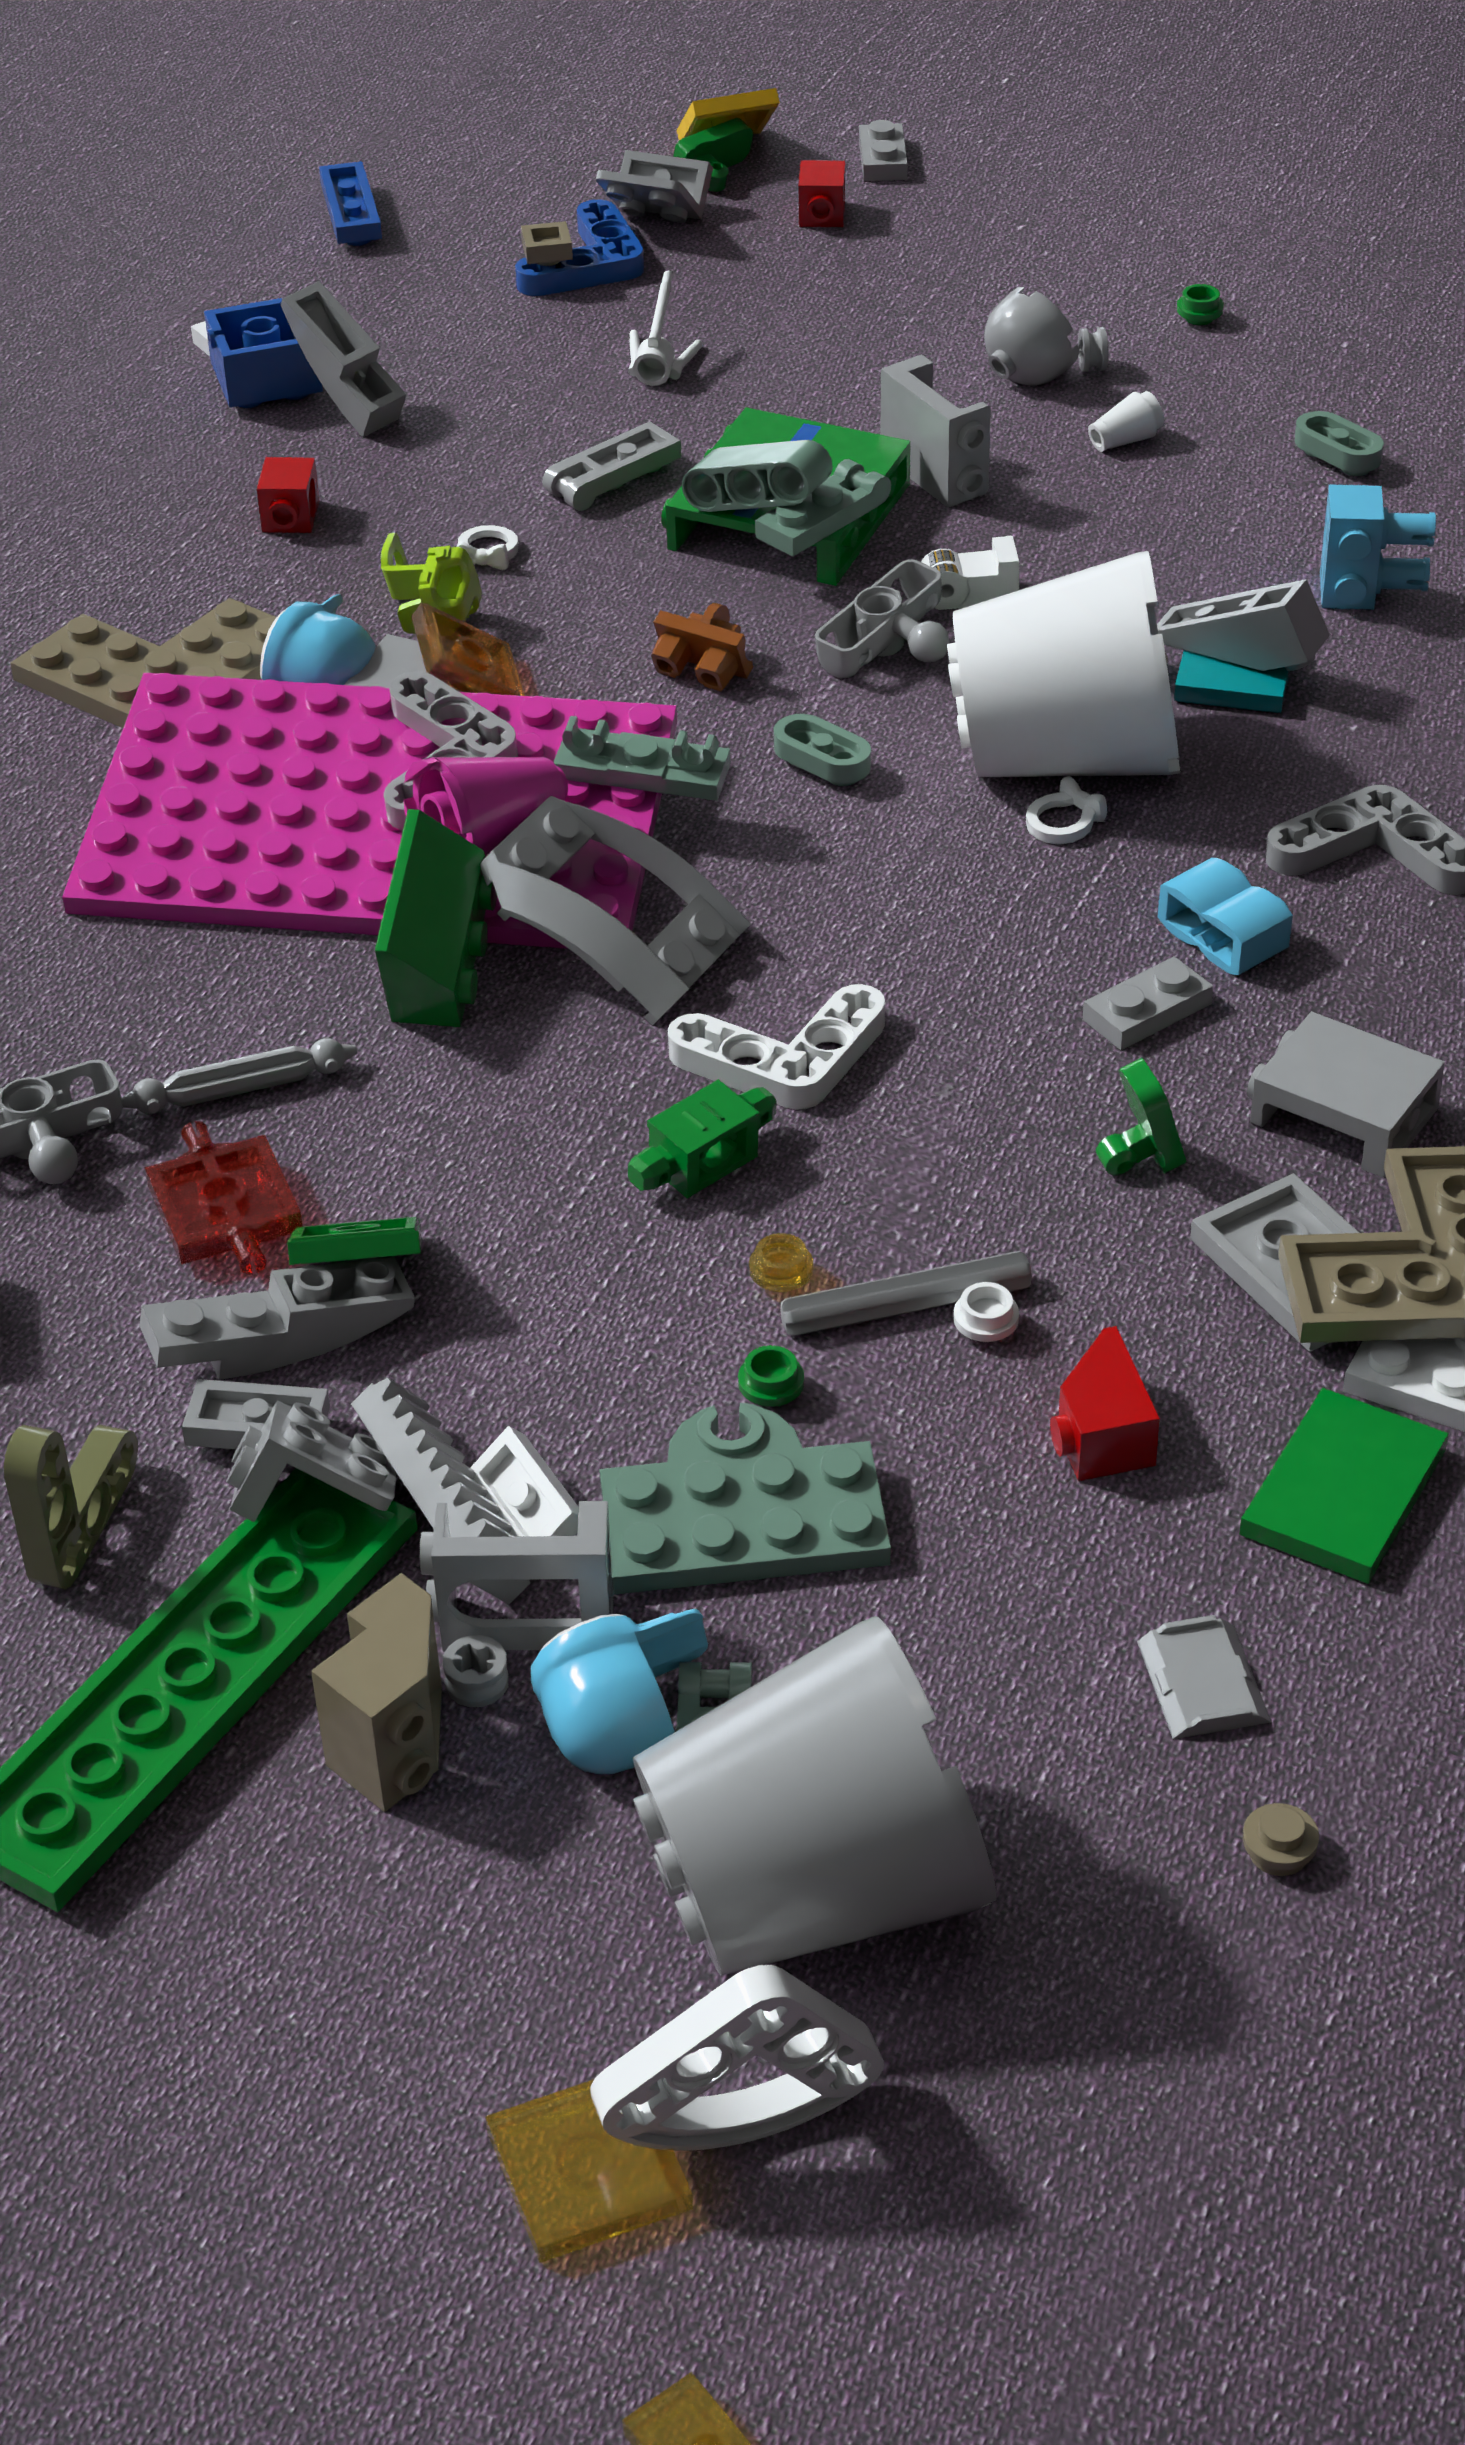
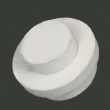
(986, 1312)

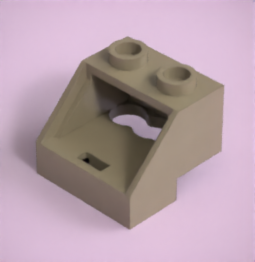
(383, 1696)

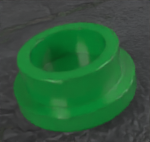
(1200, 304)
(771, 1376)

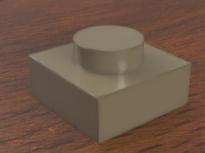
(546, 243)

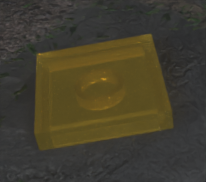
(577, 2179)

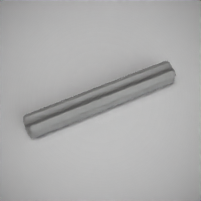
(900, 1293)

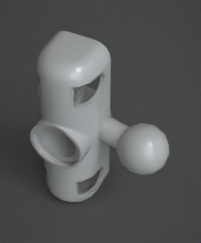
(881, 623)
(41, 1114)

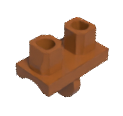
(701, 640)

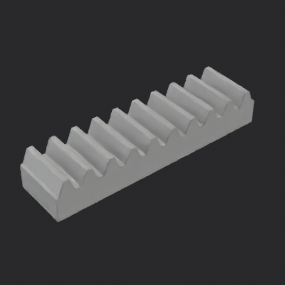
(433, 1469)

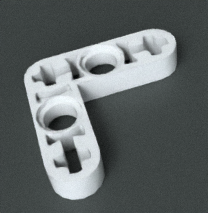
(710, 1045)

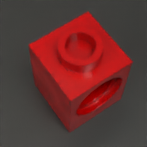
(821, 193)
(288, 495)

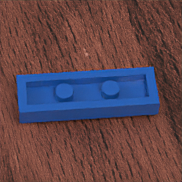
(350, 203)

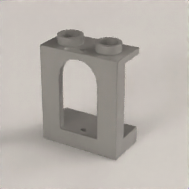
(518, 1558)

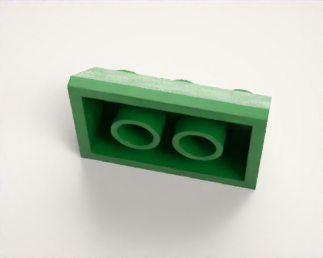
(433, 924)

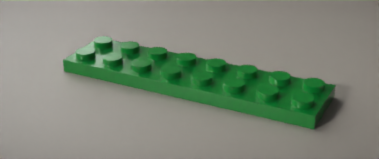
(185, 1681)

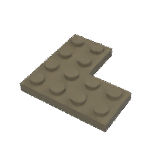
(103, 666)
(1388, 1281)

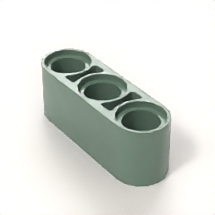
(757, 475)

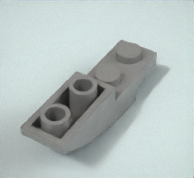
(297, 1318)

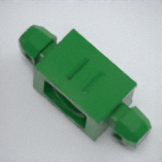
(702, 1138)

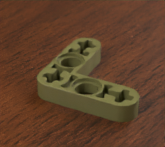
(61, 1507)

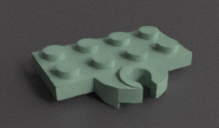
(743, 1507)

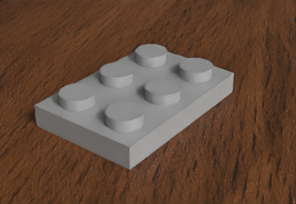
(1247, 1234)

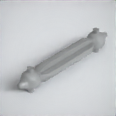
(238, 1076)

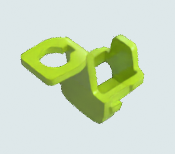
(444, 581)

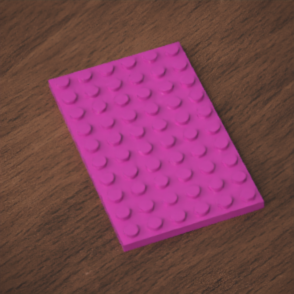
(274, 811)

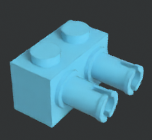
(1352, 545)

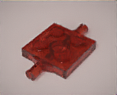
(223, 1198)

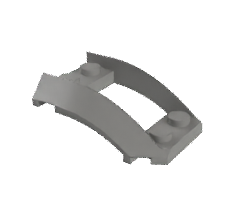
(651, 973)

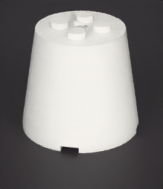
(1066, 677)

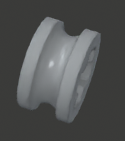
(1093, 349)
(468, 1686)

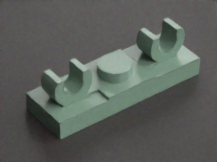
(643, 761)

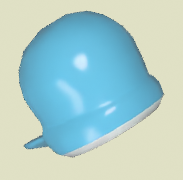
(315, 645)
(603, 1687)

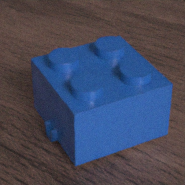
(257, 355)

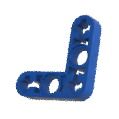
(609, 255)

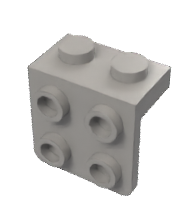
(658, 185)
(305, 1440)

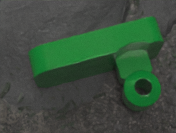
(720, 146)
(1156, 1128)

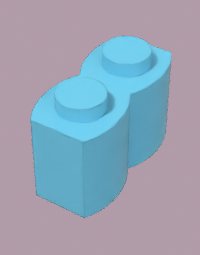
(1225, 916)

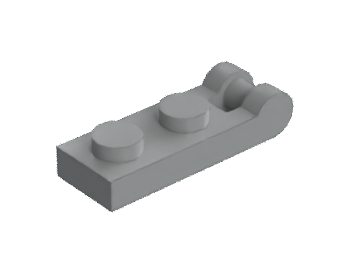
(611, 464)

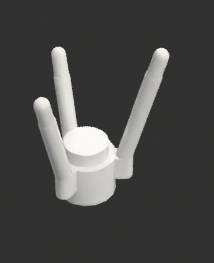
(655, 358)

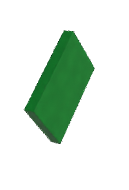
(1344, 1485)

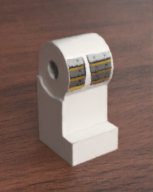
(976, 575)

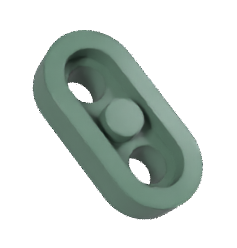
(1339, 442)
(822, 749)

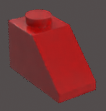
(1105, 1413)

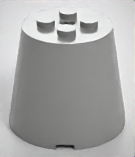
(812, 1810)

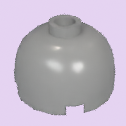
(1028, 339)

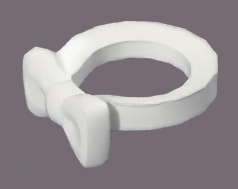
(496, 556)
(1093, 809)

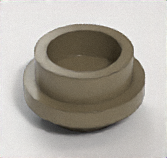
(1280, 1838)

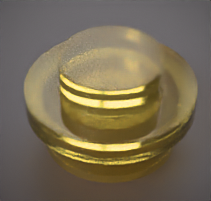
(781, 1263)

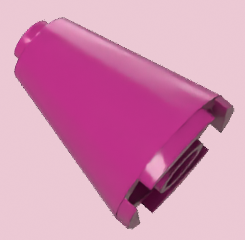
(483, 795)

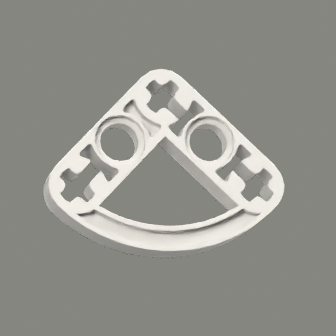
(761, 2011)

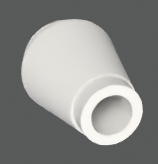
(1127, 422)

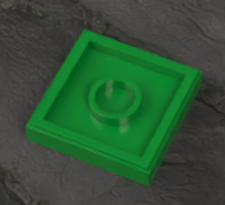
(355, 1240)

